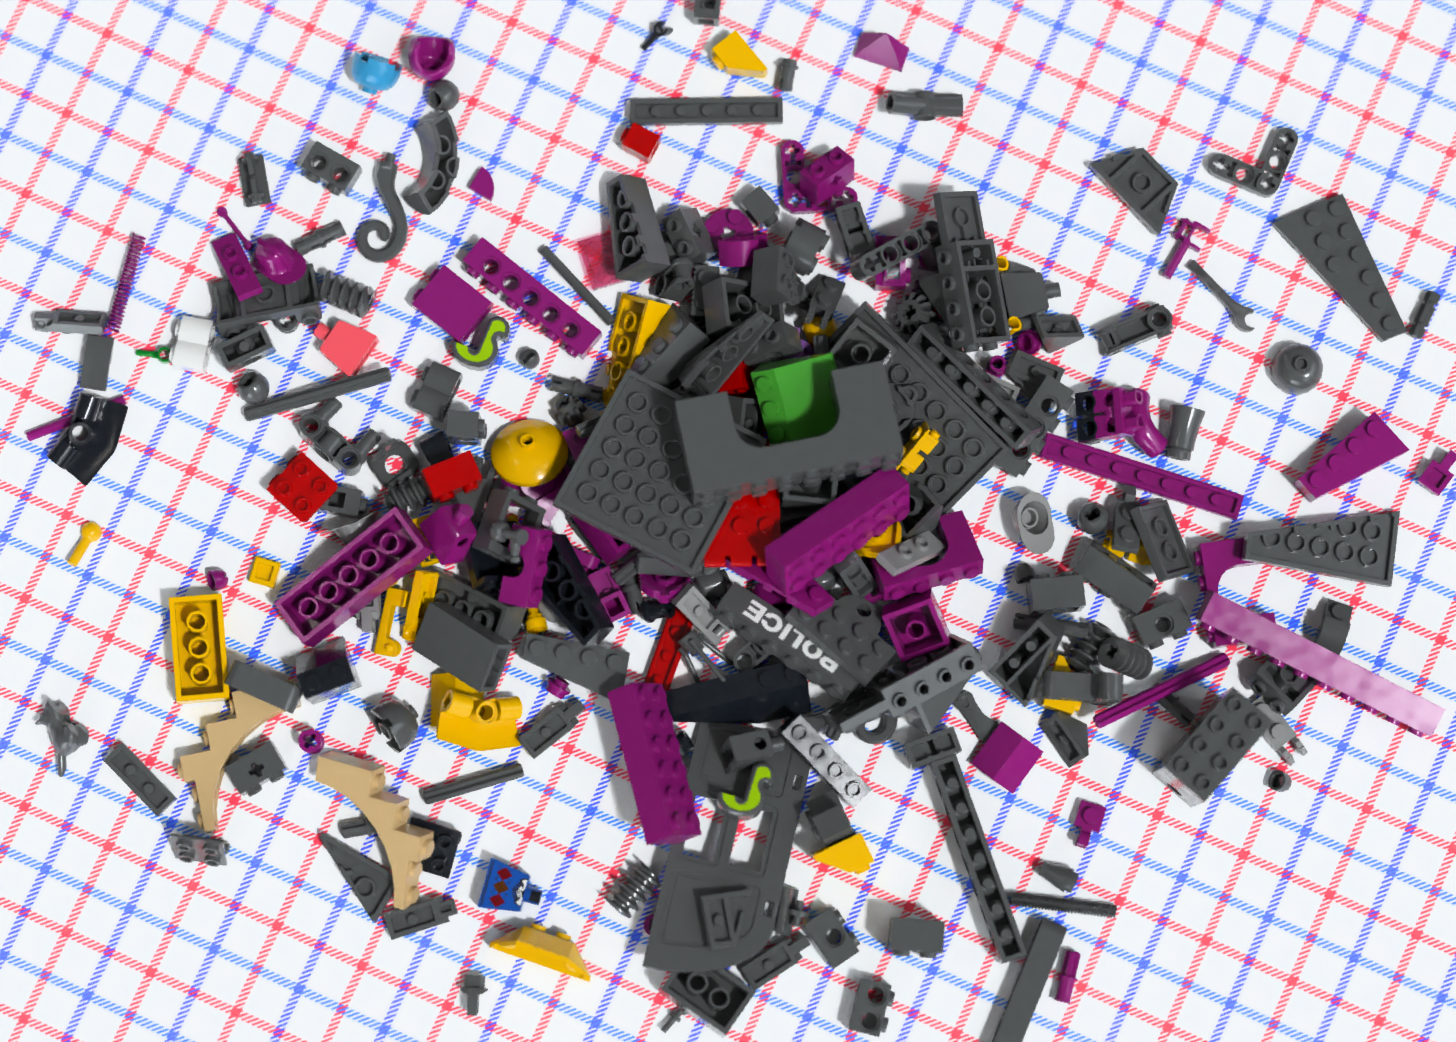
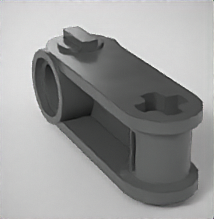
(1135, 330)

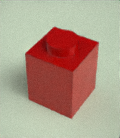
(640, 142)

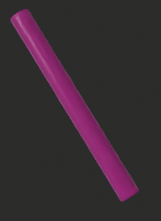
(60, 423)

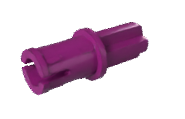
(1067, 976)

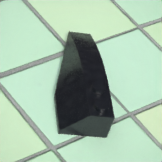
(744, 697)

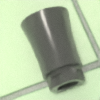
(1183, 431)

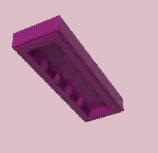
(237, 267)

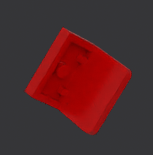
(302, 487)

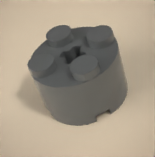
(804, 244)

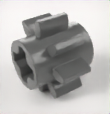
(569, 411)

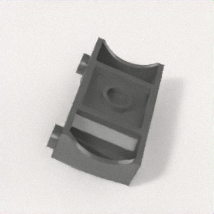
(275, 302)

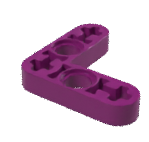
(791, 189)

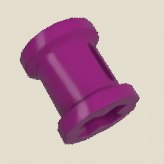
(303, 744)

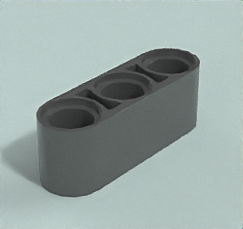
(263, 686)

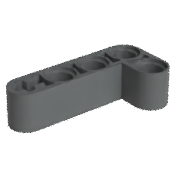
(898, 252)

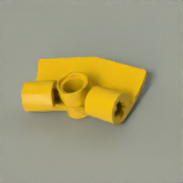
(462, 725)

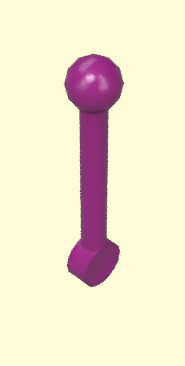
(223, 213)

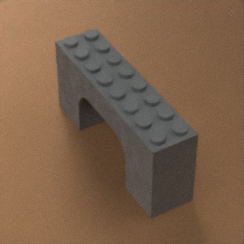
(727, 467)

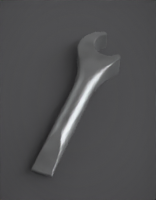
(1236, 310)

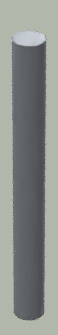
(577, 285)

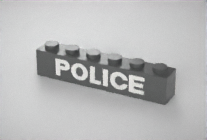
(767, 628)

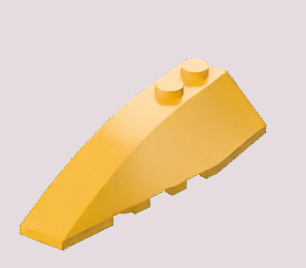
(632, 329)

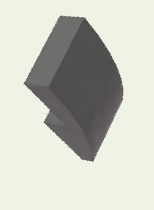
(97, 362)

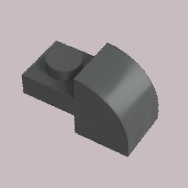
(1334, 626)

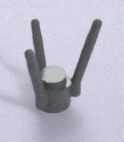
(693, 644)

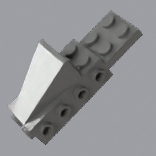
(968, 281)
(914, 688)

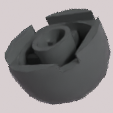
(1297, 369)
(396, 723)

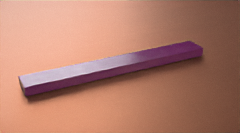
(1142, 476)

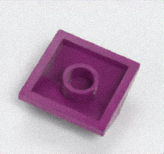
(1007, 757)

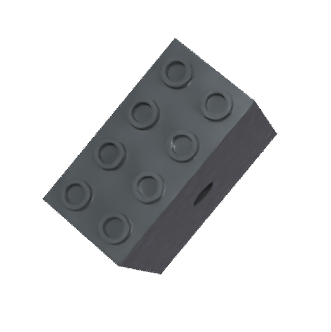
(1212, 747)

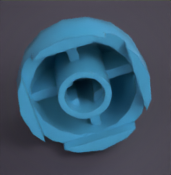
(374, 72)

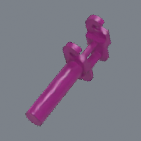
(1183, 246)

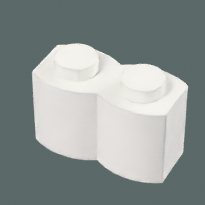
(193, 344)

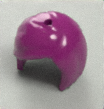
(431, 57)

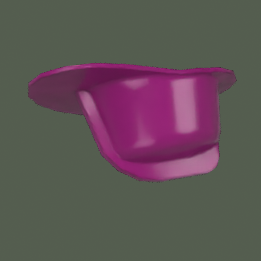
(278, 261)

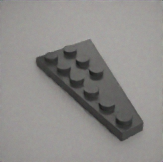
(1342, 549)

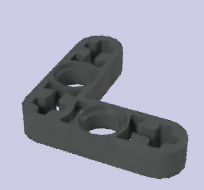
(1256, 174)

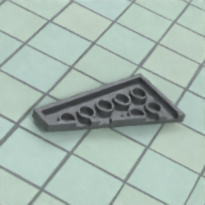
(1339, 255)

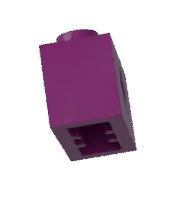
(827, 175)

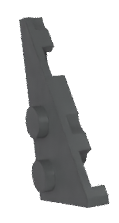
(368, 880)

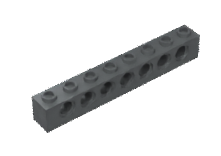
(978, 859)

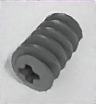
(346, 296)
(407, 495)
(1088, 649)
(1125, 658)
(634, 890)

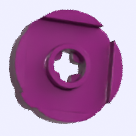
(728, 219)
(662, 587)

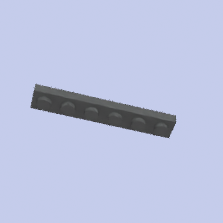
(707, 111)

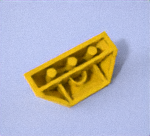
(544, 949)

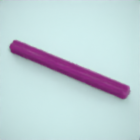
(1161, 690)

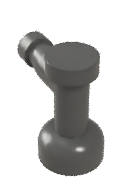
(502, 532)

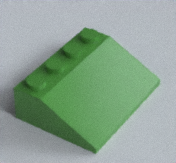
(795, 397)

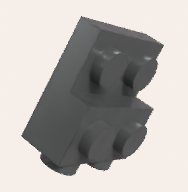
(1280, 686)

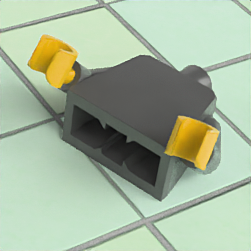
(1024, 293)

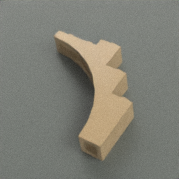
(224, 738)
(388, 813)

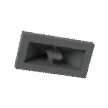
(1058, 331)
(1068, 737)

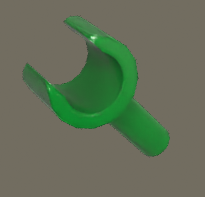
(154, 354)

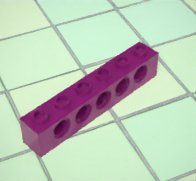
(485, 253)

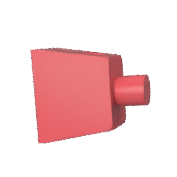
(346, 346)

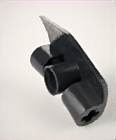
(104, 425)

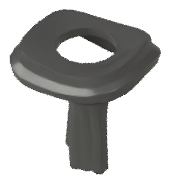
(392, 448)

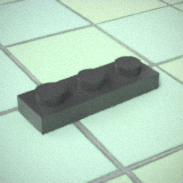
(140, 779)

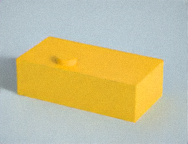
(199, 648)

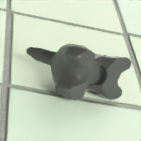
(65, 735)

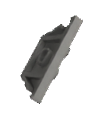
(1140, 185)

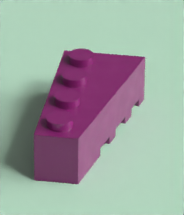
(1359, 453)

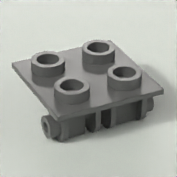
(206, 850)

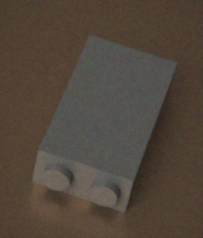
(462, 646)

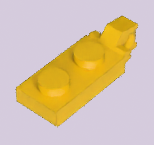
(423, 592)

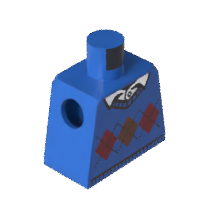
(507, 889)

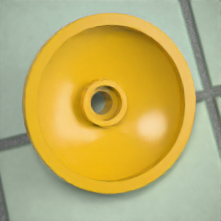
(529, 463)

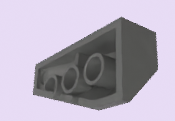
(719, 360)
(477, 604)

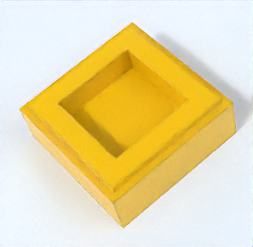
(265, 572)

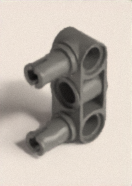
(331, 444)

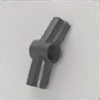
(924, 105)

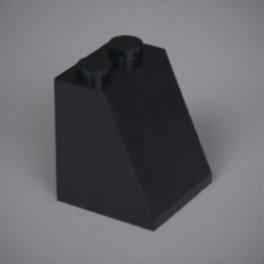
(327, 672)

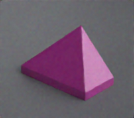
(882, 50)

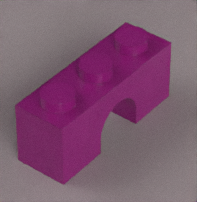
(526, 588)

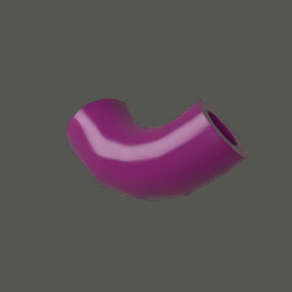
(1149, 438)

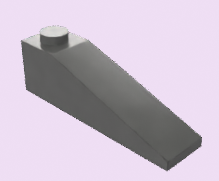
(924, 509)

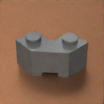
(829, 819)

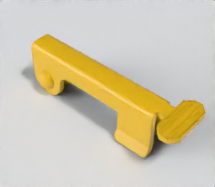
(384, 643)

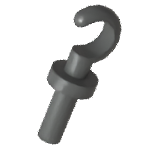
(675, 1017)

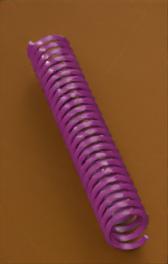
(123, 282)

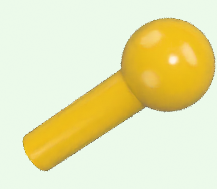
(90, 533)

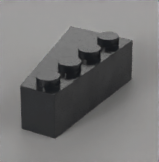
(572, 595)

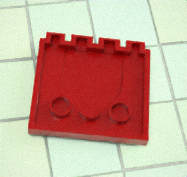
(746, 531)

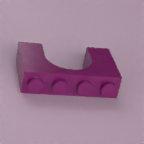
(1214, 561)
(960, 562)

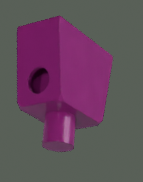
(450, 532)

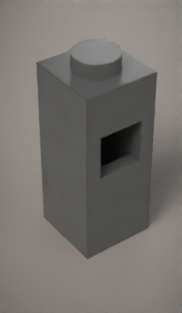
(346, 503)

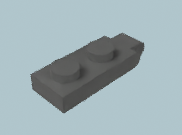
(420, 917)

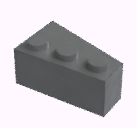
(1024, 663)

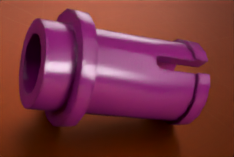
(998, 360)

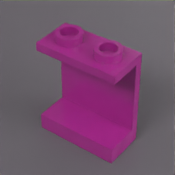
(452, 304)

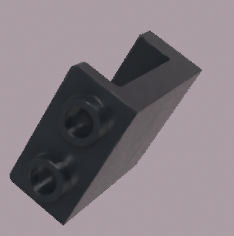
(486, 571)

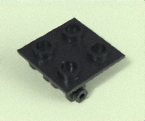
(445, 847)

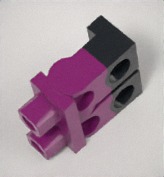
(1108, 414)

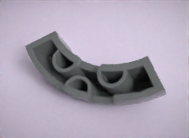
(439, 165)

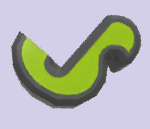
(487, 351)
(754, 798)

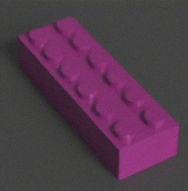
(837, 530)
(354, 577)
(654, 763)

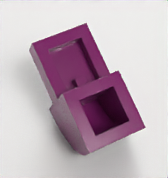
(739, 251)
(609, 593)

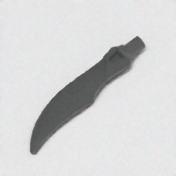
(978, 720)

